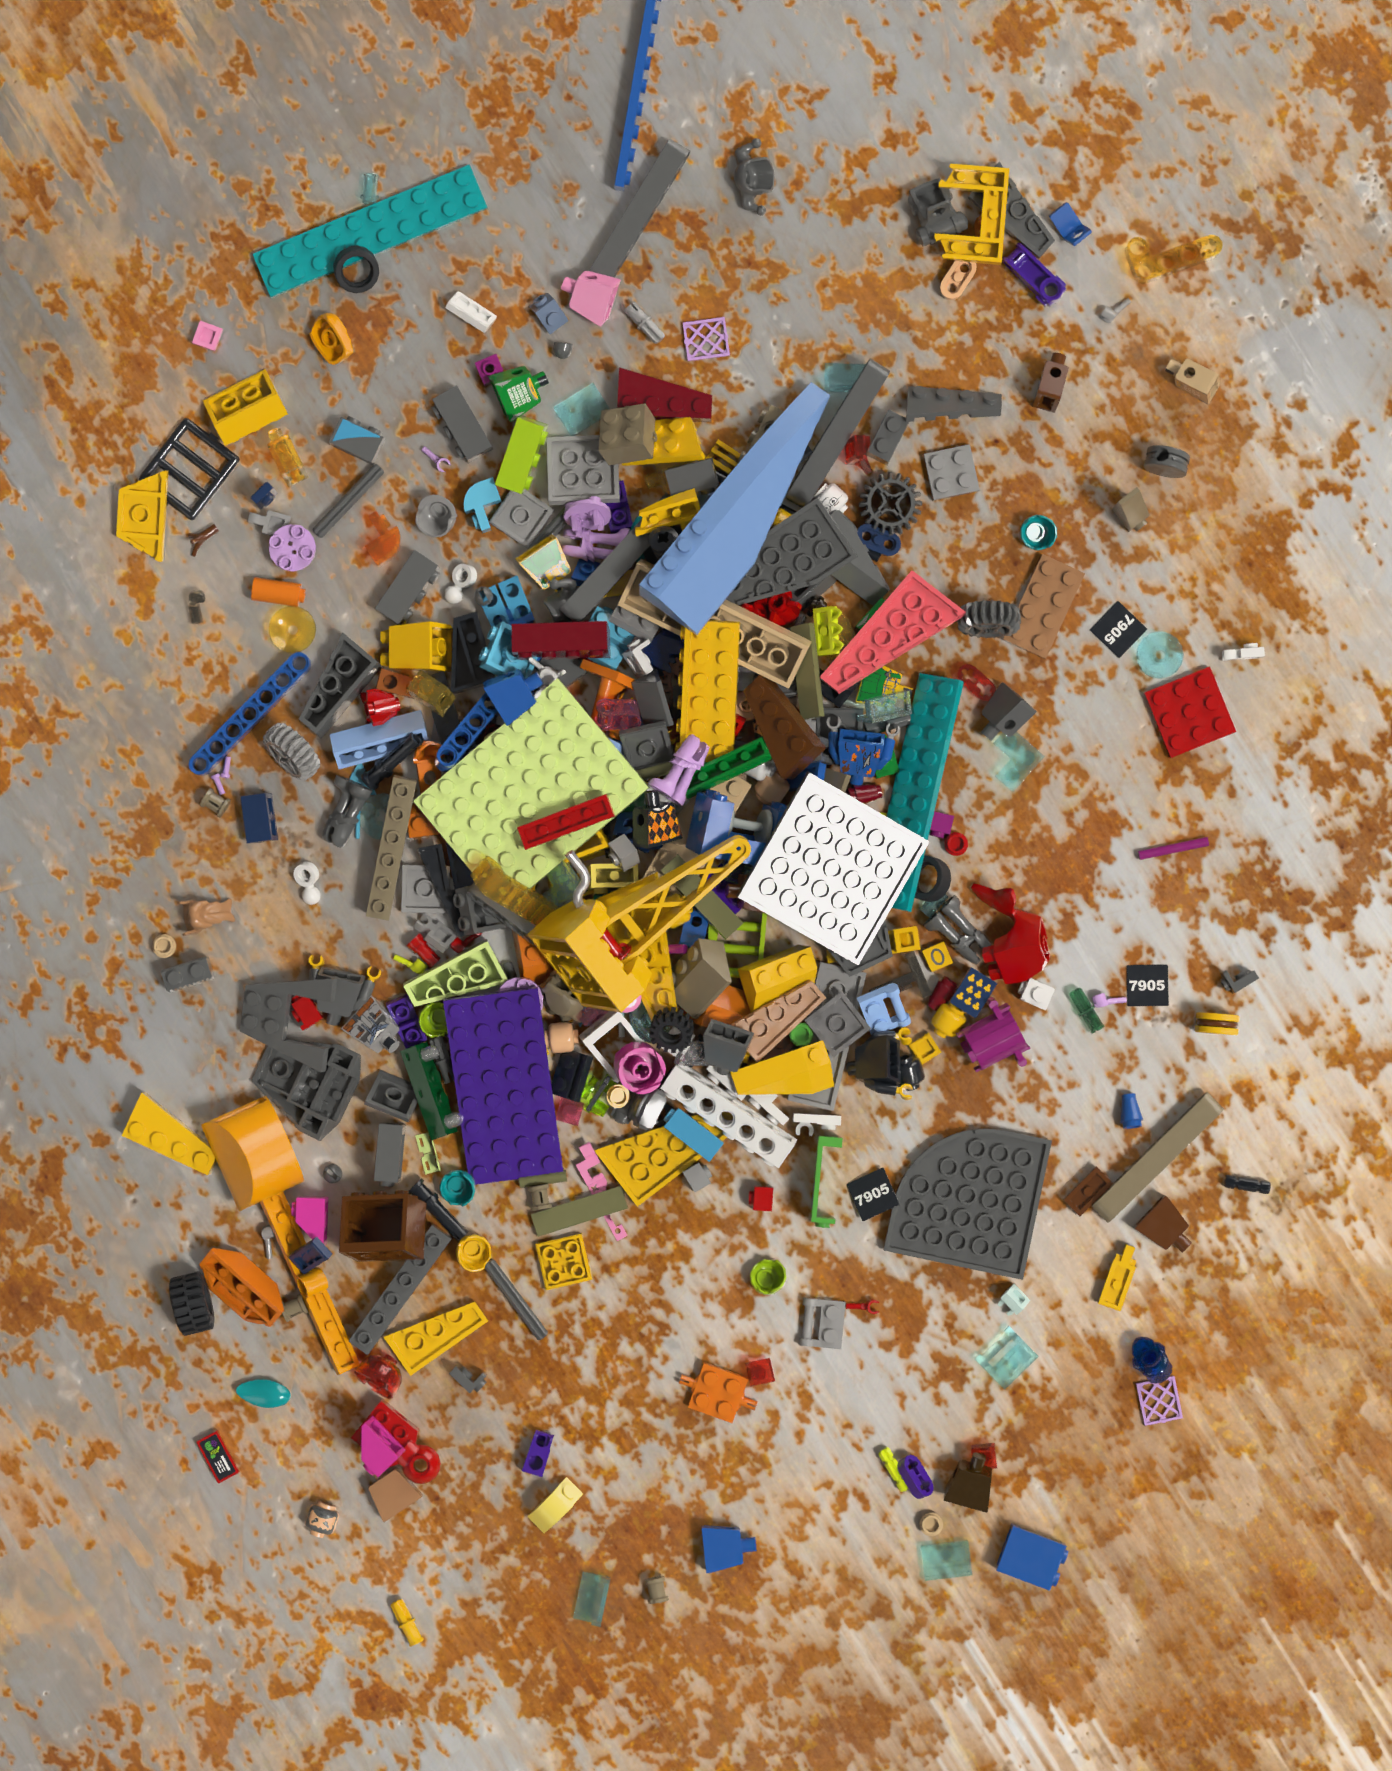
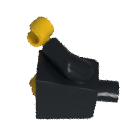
(879, 1062)

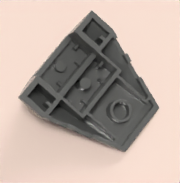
(306, 1096)

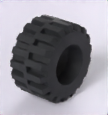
(191, 1303)

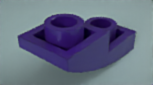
(620, 512)
(407, 1020)

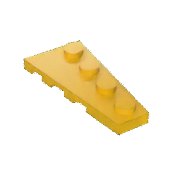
(429, 1339)

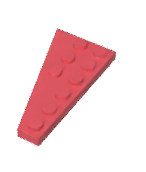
(901, 623)

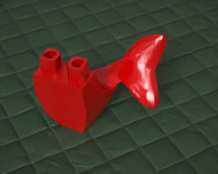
(1024, 948)

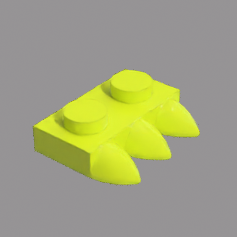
(827, 630)

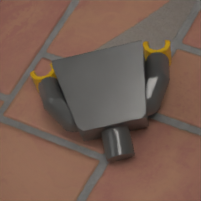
(350, 991)

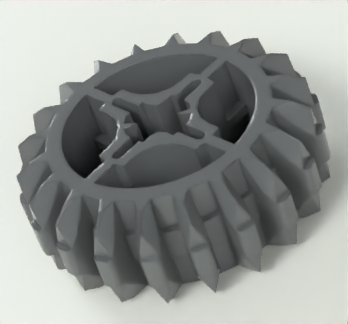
(883, 495)
(990, 619)

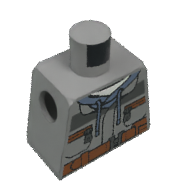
(373, 1026)

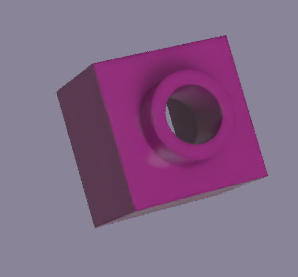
(482, 364)
(941, 824)

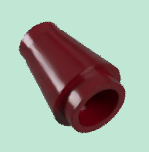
(865, 793)
(942, 992)

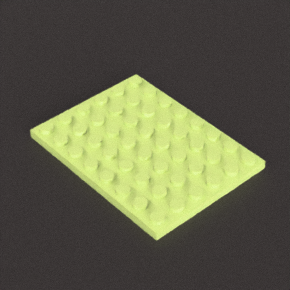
(524, 773)

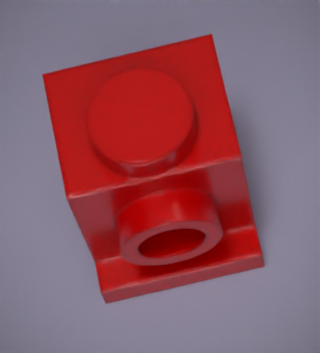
(305, 1011)

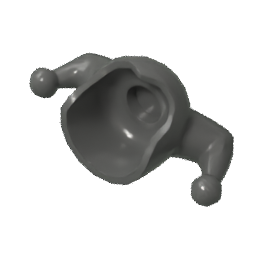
(752, 176)
(558, 599)

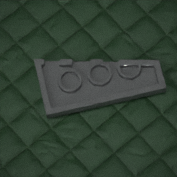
(1021, 220)
(951, 403)

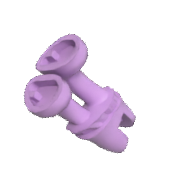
(588, 538)
(689, 756)

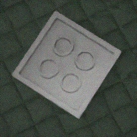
(579, 471)

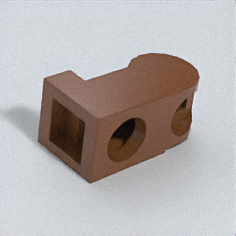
(393, 683)

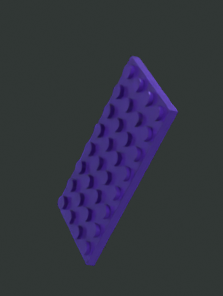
(503, 1085)

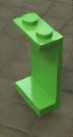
(829, 1141)

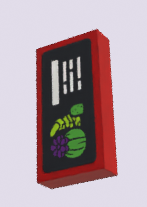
(218, 1456)

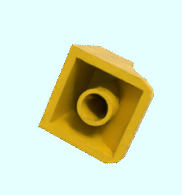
(418, 646)

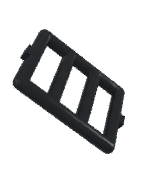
(219, 477)

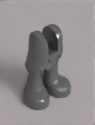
(339, 825)
(959, 942)

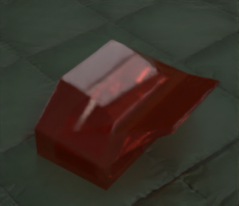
(856, 452)

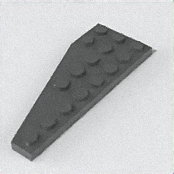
(796, 555)

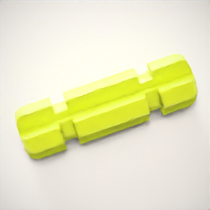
(891, 1465)

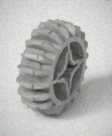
(291, 751)

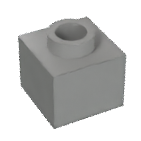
(623, 853)
(698, 1176)

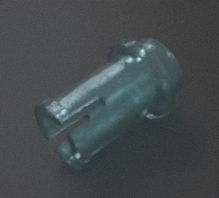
(370, 189)
(930, 908)

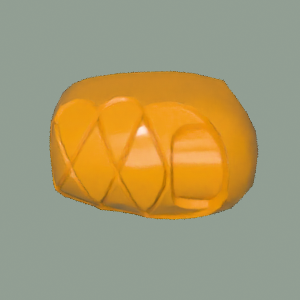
(331, 338)

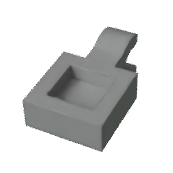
(270, 522)

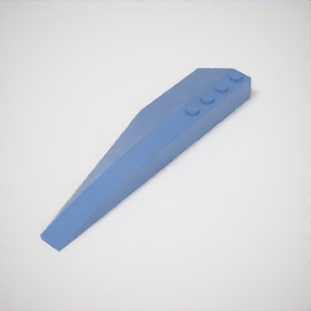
(734, 522)

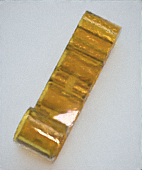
(1175, 255)
(510, 893)

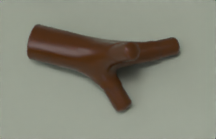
(200, 538)

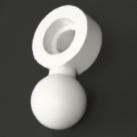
(453, 593)
(310, 894)

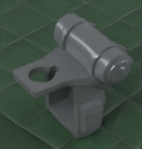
(935, 212)
(643, 1110)

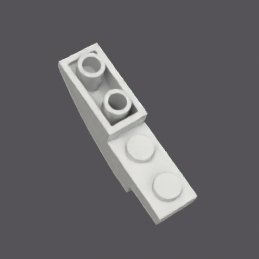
(758, 1101)

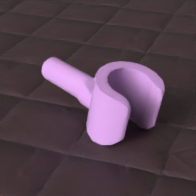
(435, 458)
(1101, 1001)

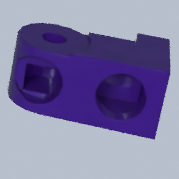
(538, 1453)

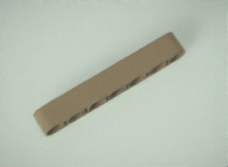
(1157, 1157)

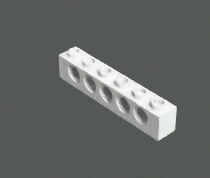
(741, 1114)

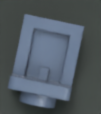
(548, 312)

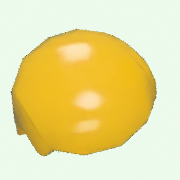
(473, 1252)

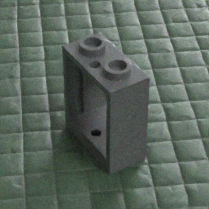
(389, 1154)

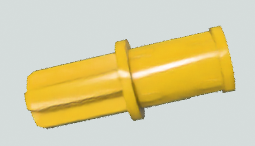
(406, 1622)

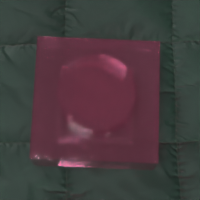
(591, 1015)
(569, 1111)

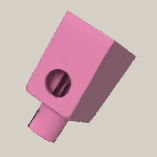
(592, 295)

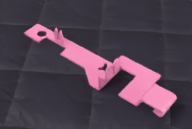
(600, 1181)

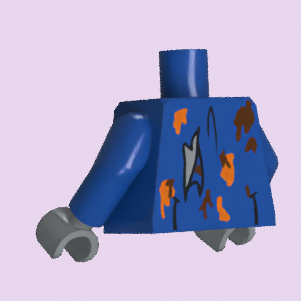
(860, 751)

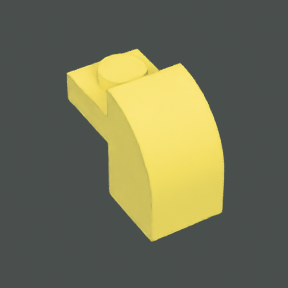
(555, 1505)

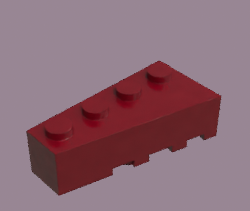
(662, 397)
(561, 640)

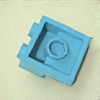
(618, 639)
(498, 655)

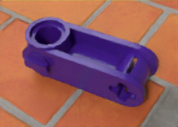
(1034, 274)

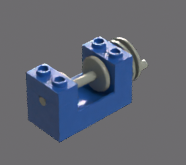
(714, 821)

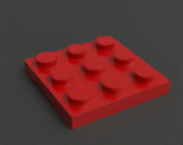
(1190, 712)

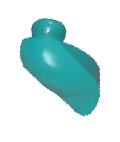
(264, 1393)

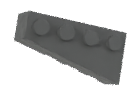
(339, 685)

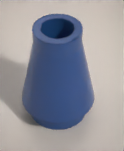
(1130, 1112)

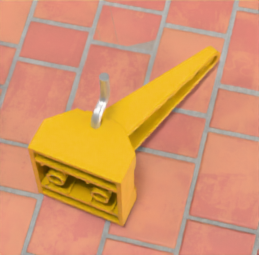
(587, 954)

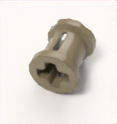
(215, 802)
(539, 1197)
(294, 1307)
(656, 1589)

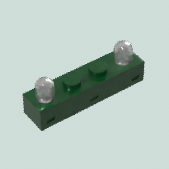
(429, 1090)

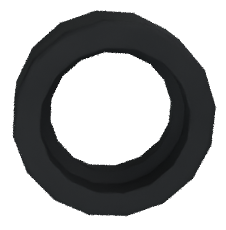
(358, 287)
(942, 883)

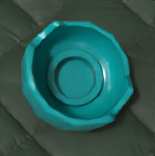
(1038, 532)
(456, 1187)

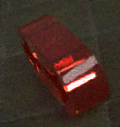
(979, 677)

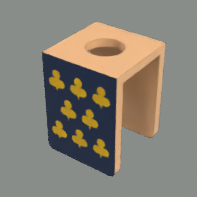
(973, 992)

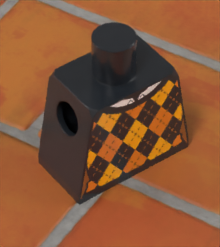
(655, 822)

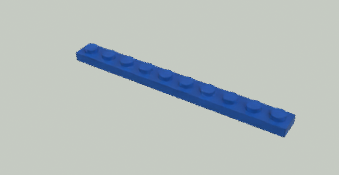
(638, 86)

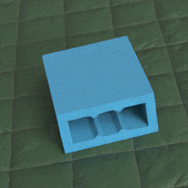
(692, 1133)

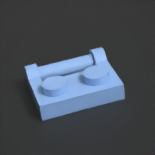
(876, 1011)

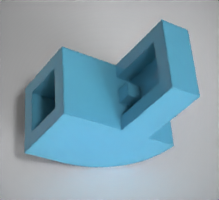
(479, 497)

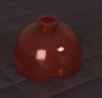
(380, 1374)

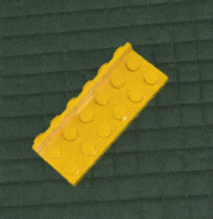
(709, 686)

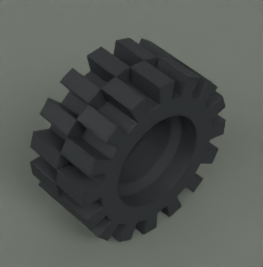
(668, 1040)

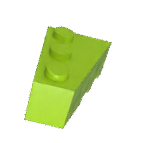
(522, 454)

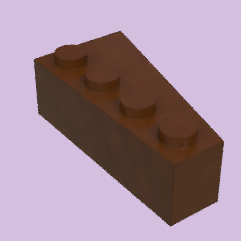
(783, 728)

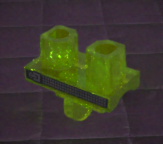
(595, 1105)

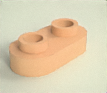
(958, 279)

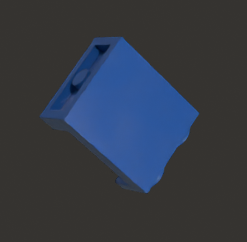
(1031, 1557)

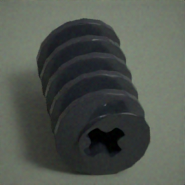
(661, 539)

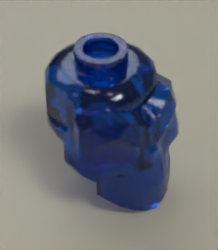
(1151, 1360)

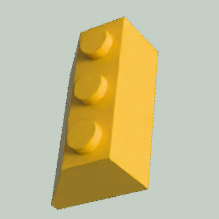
(245, 407)
(777, 975)

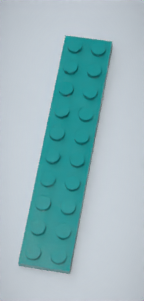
(373, 227)
(923, 764)

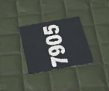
(1118, 629)
(1147, 985)
(873, 1194)

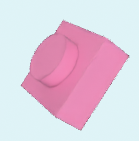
(207, 336)

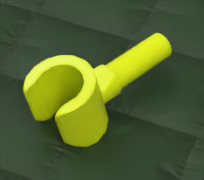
(418, 966)

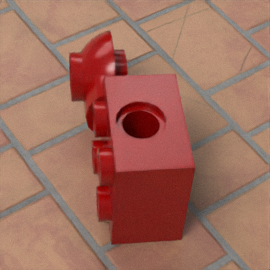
(406, 1434)

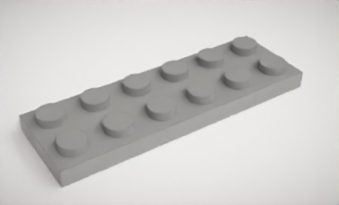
(830, 982)

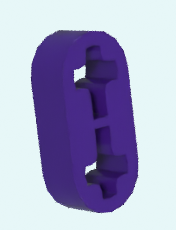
(915, 1476)

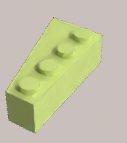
(463, 973)

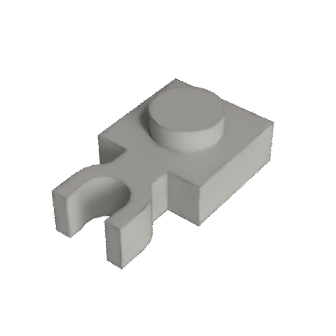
(437, 934)

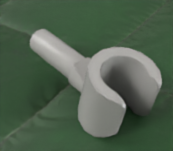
(1108, 314)
(267, 1233)

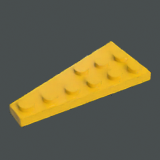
(660, 988)
(651, 1159)

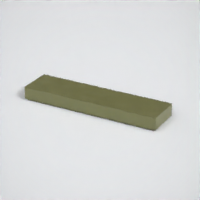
(809, 677)
(710, 906)
(579, 1211)

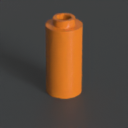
(277, 592)

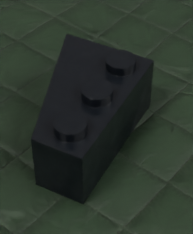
(467, 645)

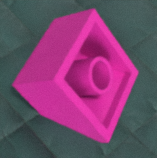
(312, 1216)
(378, 1447)

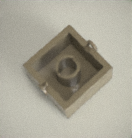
(627, 434)

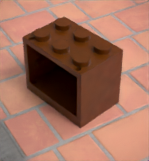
(382, 1226)

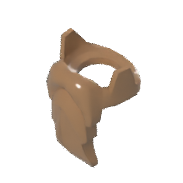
(201, 914)

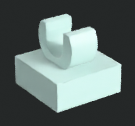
(1014, 1299)

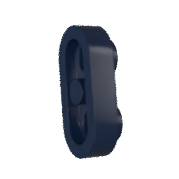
(876, 540)

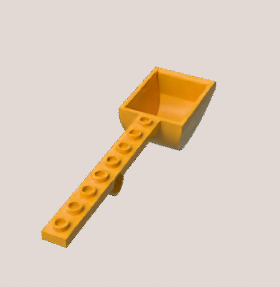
(258, 1168)

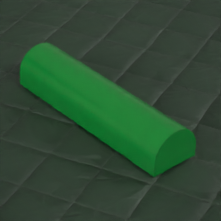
(729, 766)

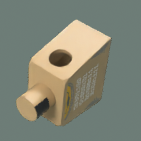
(1202, 384)

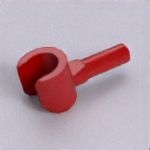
(459, 945)
(863, 1306)

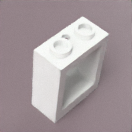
(599, 1029)

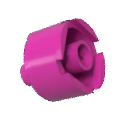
(651, 1072)

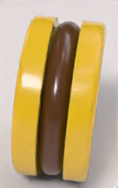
(1217, 1023)

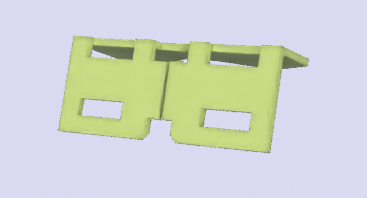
(430, 1157)

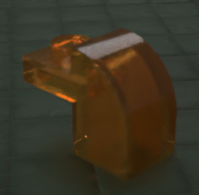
(388, 544)

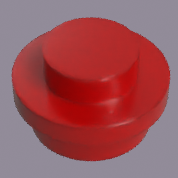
(956, 844)

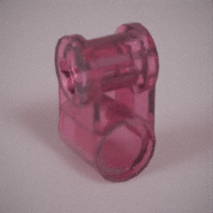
(619, 714)

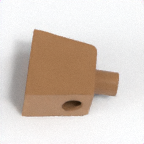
(393, 1493)

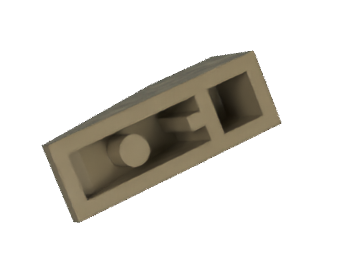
(1132, 510)

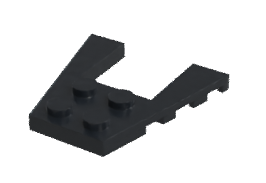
(435, 865)

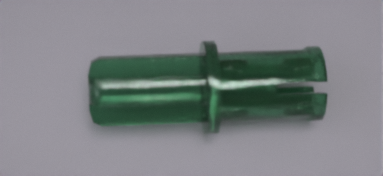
(1086, 1010)

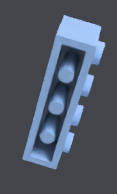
(375, 742)

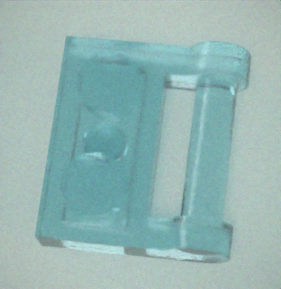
(1012, 1363)

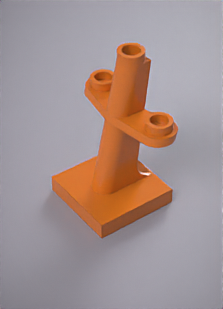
(610, 686)

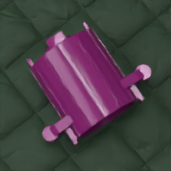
(994, 1038)

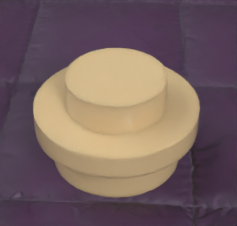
(164, 946)
(931, 1524)

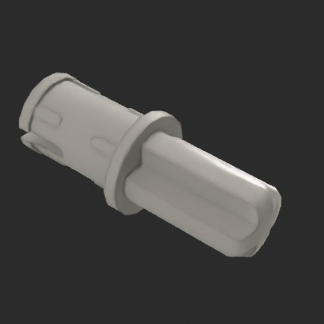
(644, 323)

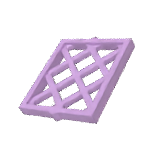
(687, 341)
(1163, 1419)

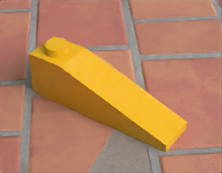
(794, 1072)

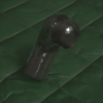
(195, 599)

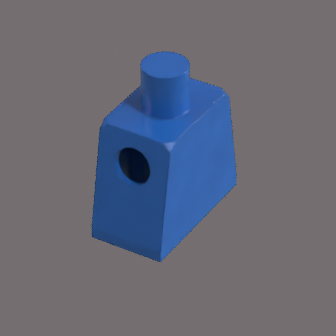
(512, 693)
(690, 933)
(724, 1547)

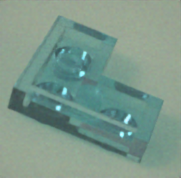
(1022, 760)
(564, 883)

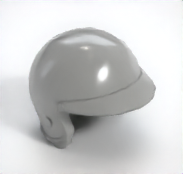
(435, 516)

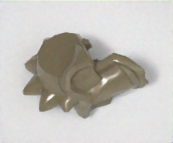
(561, 999)

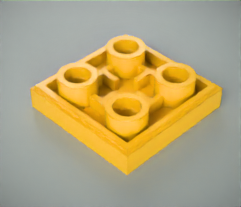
(563, 1261)

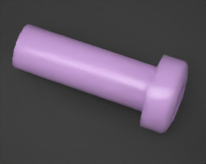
(225, 774)
(218, 783)

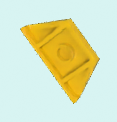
(674, 443)
(143, 514)

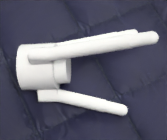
(547, 674)

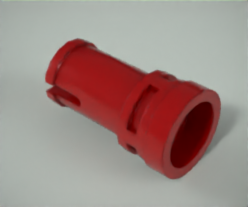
(421, 947)

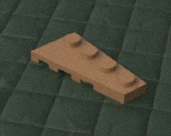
(779, 1017)

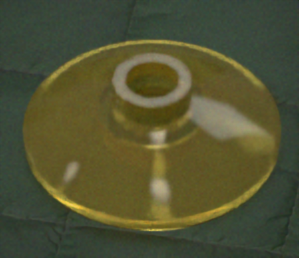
(280, 625)

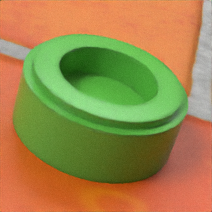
(801, 1035)

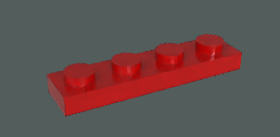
(566, 821)

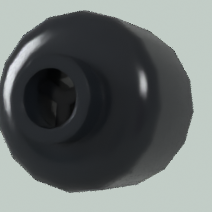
(911, 1071)

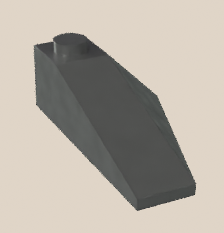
(861, 573)

